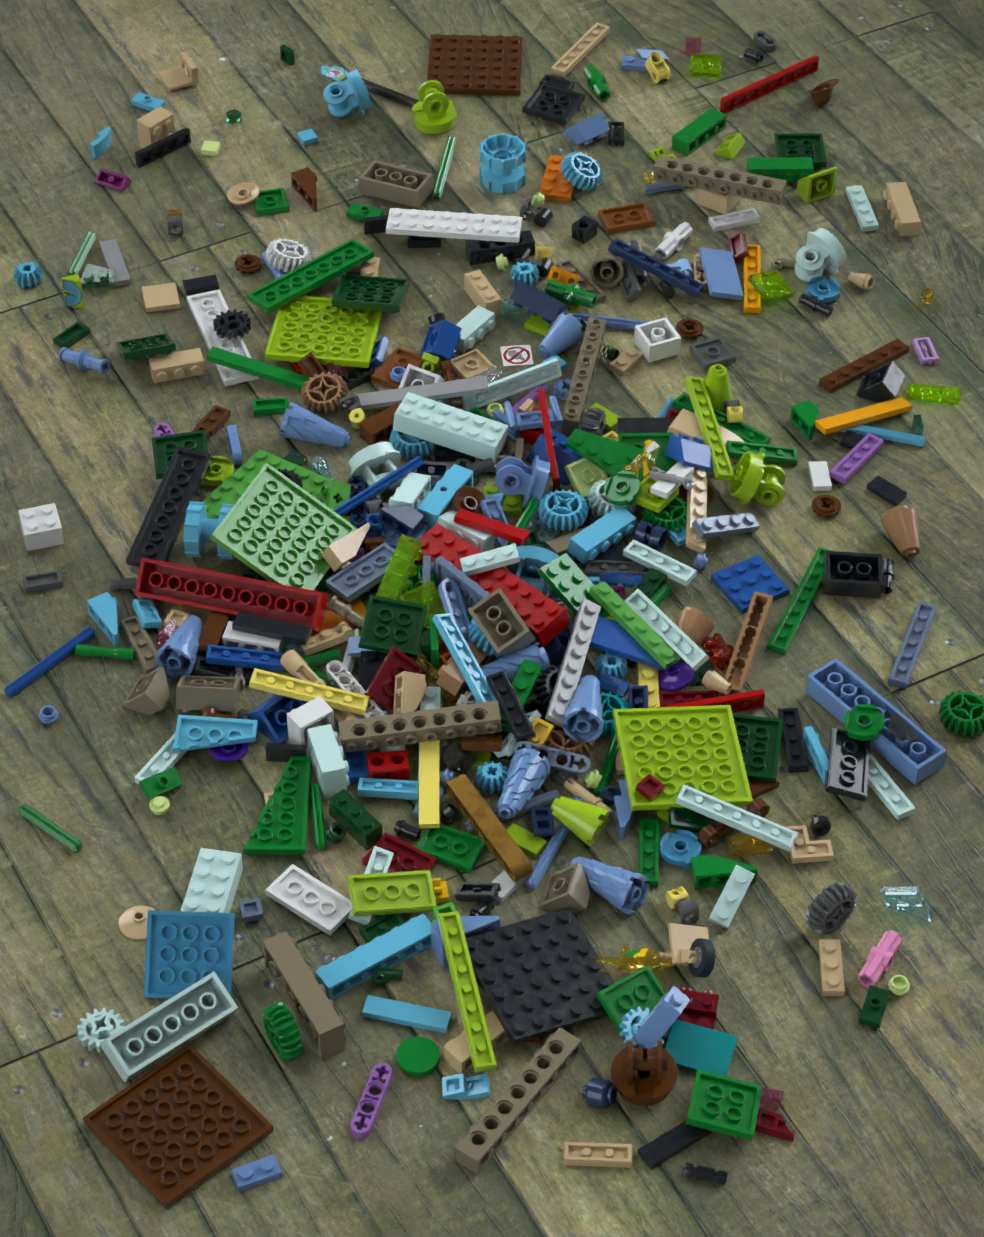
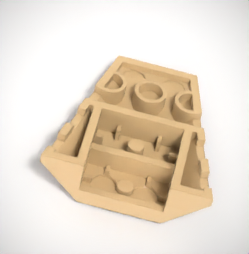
(687, 424)

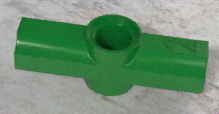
(596, 82)
(571, 294)

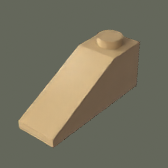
(345, 549)
(408, 691)

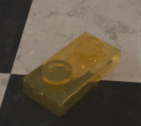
(746, 845)

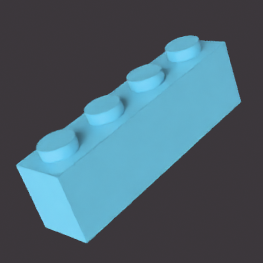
(601, 534)

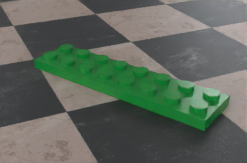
(310, 276)

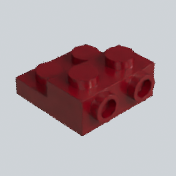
(700, 1009)

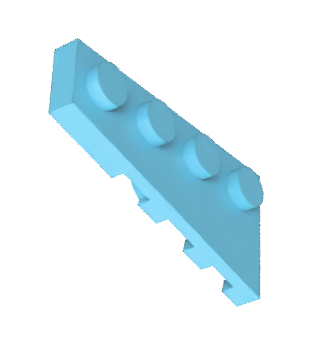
(209, 732)

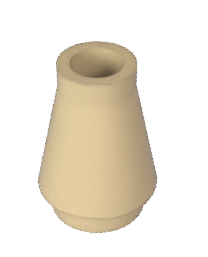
(862, 280)
(716, 682)

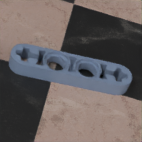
(554, 753)

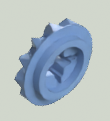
(559, 390)

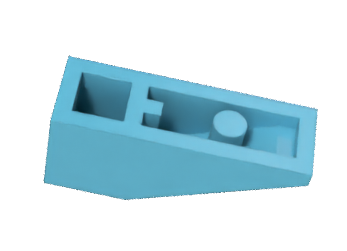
(105, 614)

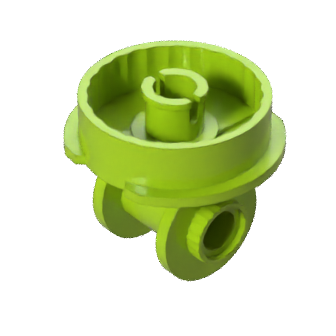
(434, 111)
(757, 481)

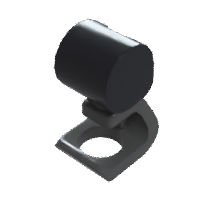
(540, 217)
(543, 265)

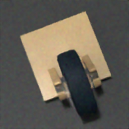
(692, 948)

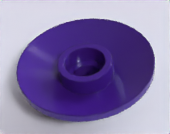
(675, 677)
(229, 752)

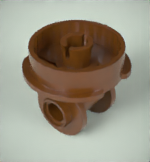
(652, 1063)

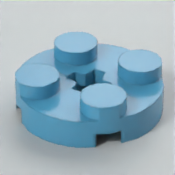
(823, 289)
(676, 857)

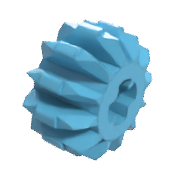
(525, 273)
(28, 274)
(611, 665)
(491, 777)

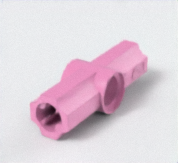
(880, 958)

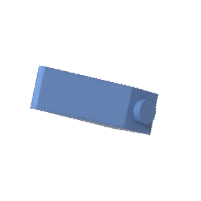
(661, 1018)

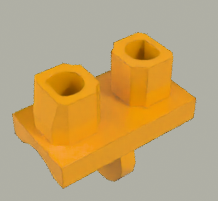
(562, 276)

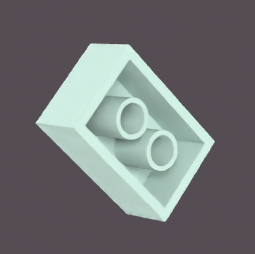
(328, 760)

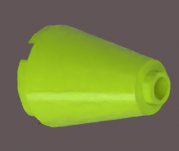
(718, 386)
(581, 818)

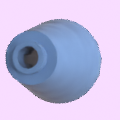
(562, 335)

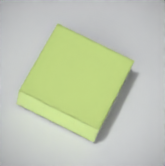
(210, 148)

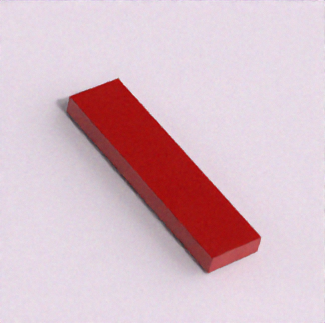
(491, 526)

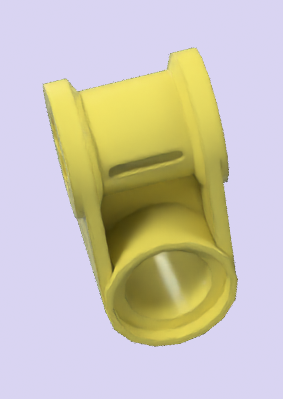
(658, 68)

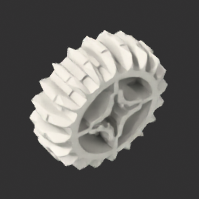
(287, 254)

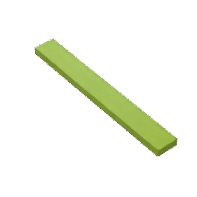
(709, 428)
(467, 992)

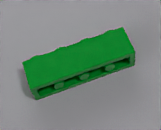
(699, 132)
(782, 168)

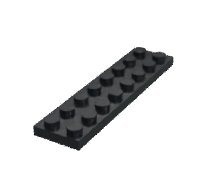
(169, 506)

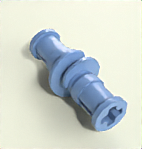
(83, 360)

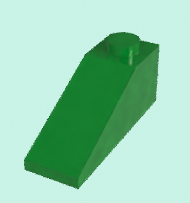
(715, 871)

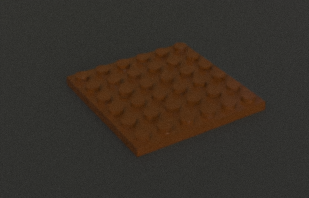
(476, 64)
(178, 1125)

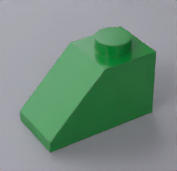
(804, 417)

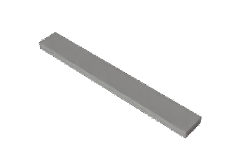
(431, 391)

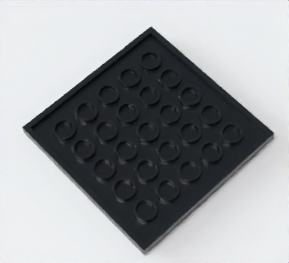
(539, 975)

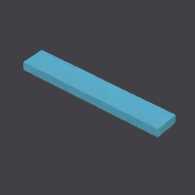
(463, 657)

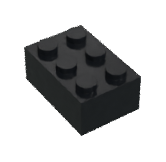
(852, 574)

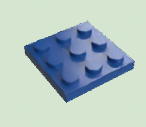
(744, 578)

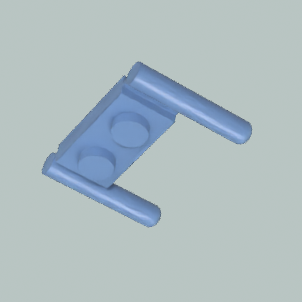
(532, 419)

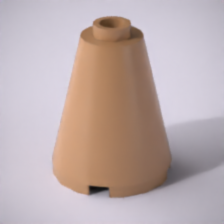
(903, 529)
(694, 624)

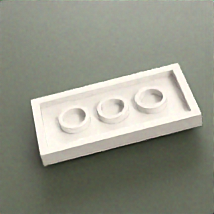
(310, 899)

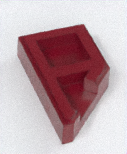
(773, 1125)

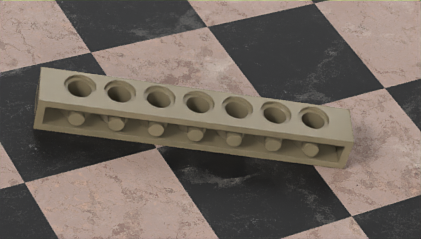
(719, 180)
(583, 375)
(420, 726)
(477, 1156)

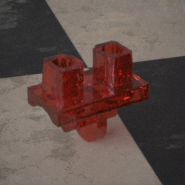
(718, 650)

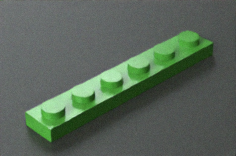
(634, 625)

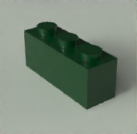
(355, 819)

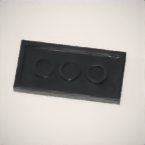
(848, 765)

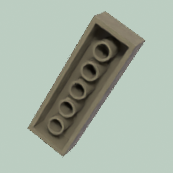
(304, 995)

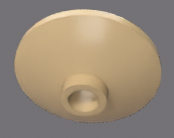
(243, 193)
(134, 922)

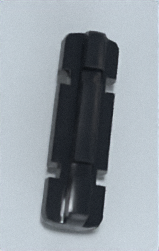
(705, 1173)

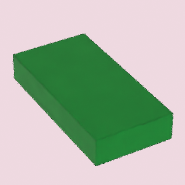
(270, 406)

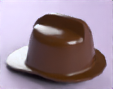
(823, 92)

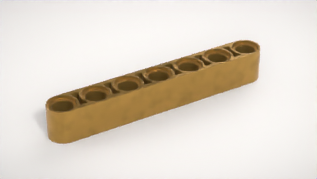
(489, 827)

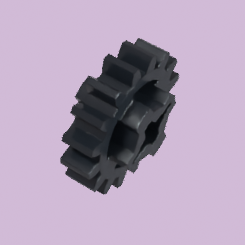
(232, 324)

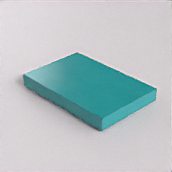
(701, 1048)

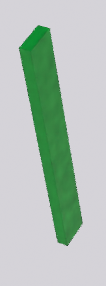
(798, 605)

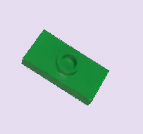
(360, 211)
(161, 783)

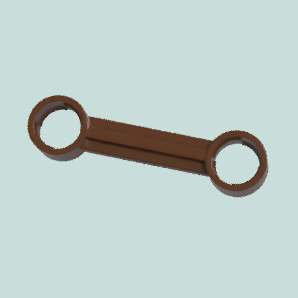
(448, 375)
(711, 835)

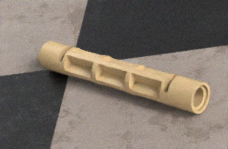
(300, 669)

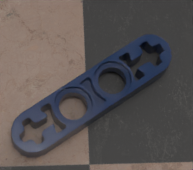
(354, 515)

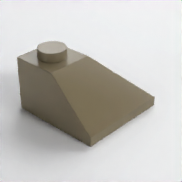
(149, 693)
(566, 890)

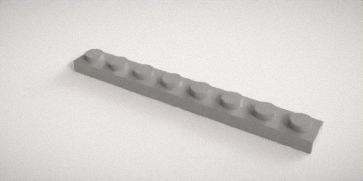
(573, 661)

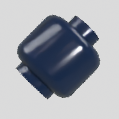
(599, 1093)

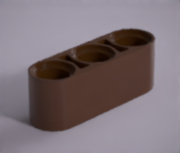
(213, 631)

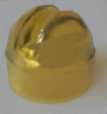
(648, 178)
(930, 294)

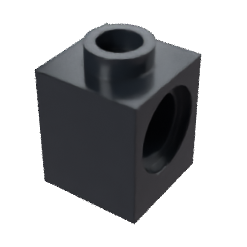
(584, 229)

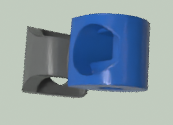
(373, 514)

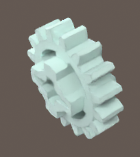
(99, 1027)

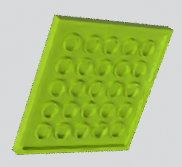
(326, 331)
(680, 748)

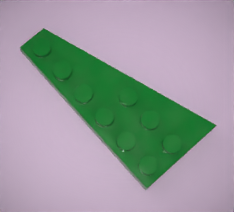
(610, 454)
(285, 816)

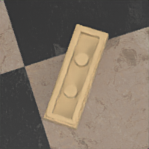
(598, 1154)

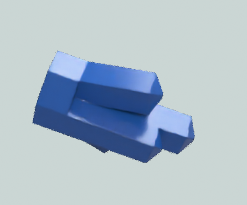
(613, 684)

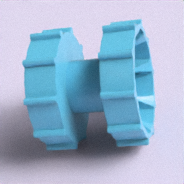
(502, 163)
(199, 529)

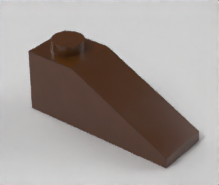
(305, 185)

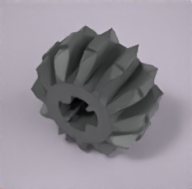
(594, 421)

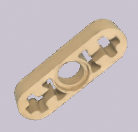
(699, 275)

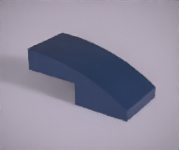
(542, 821)

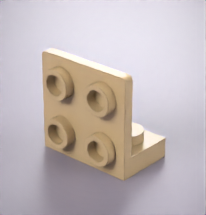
(180, 76)

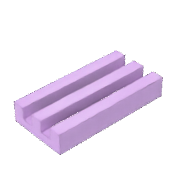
(927, 359)

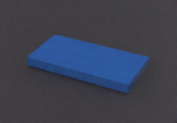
(614, 639)

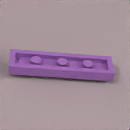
(856, 458)

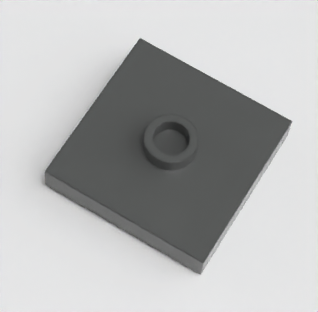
(712, 352)

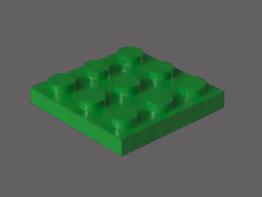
(724, 1105)

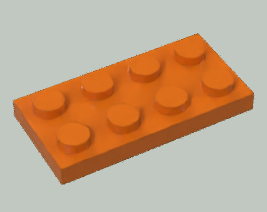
(553, 184)

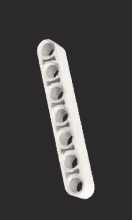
(346, 681)

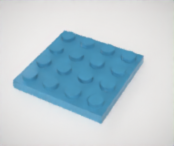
(186, 949)

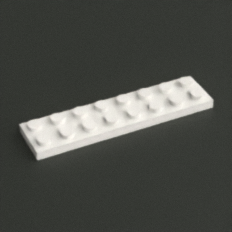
(454, 225)
(204, 309)

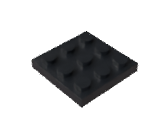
(553, 103)

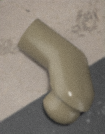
(780, 263)

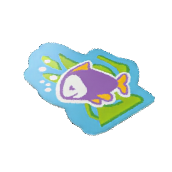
(333, 72)

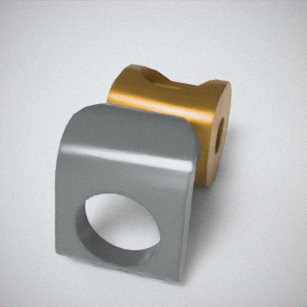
(175, 218)

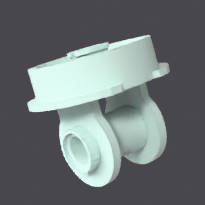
(820, 253)
(376, 459)

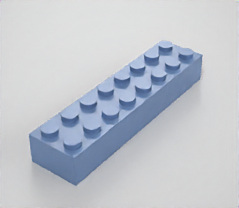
(841, 689)

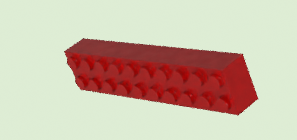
(230, 593)
(539, 612)

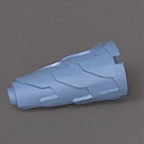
(306, 426)
(180, 650)
(513, 661)
(584, 713)
(524, 777)
(616, 885)

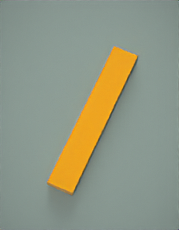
(751, 265)
(863, 415)

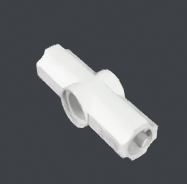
(673, 241)

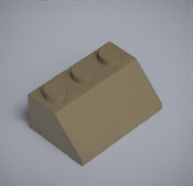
(501, 623)
(207, 691)

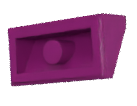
(112, 180)

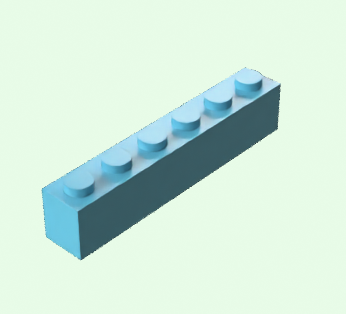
(383, 952)

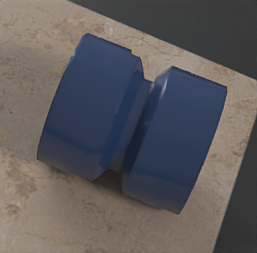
(651, 535)

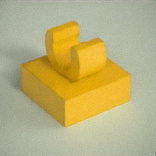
(440, 891)

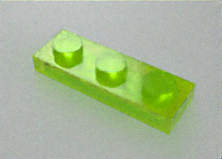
(933, 393)

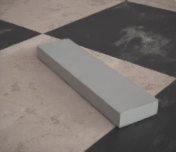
(115, 262)

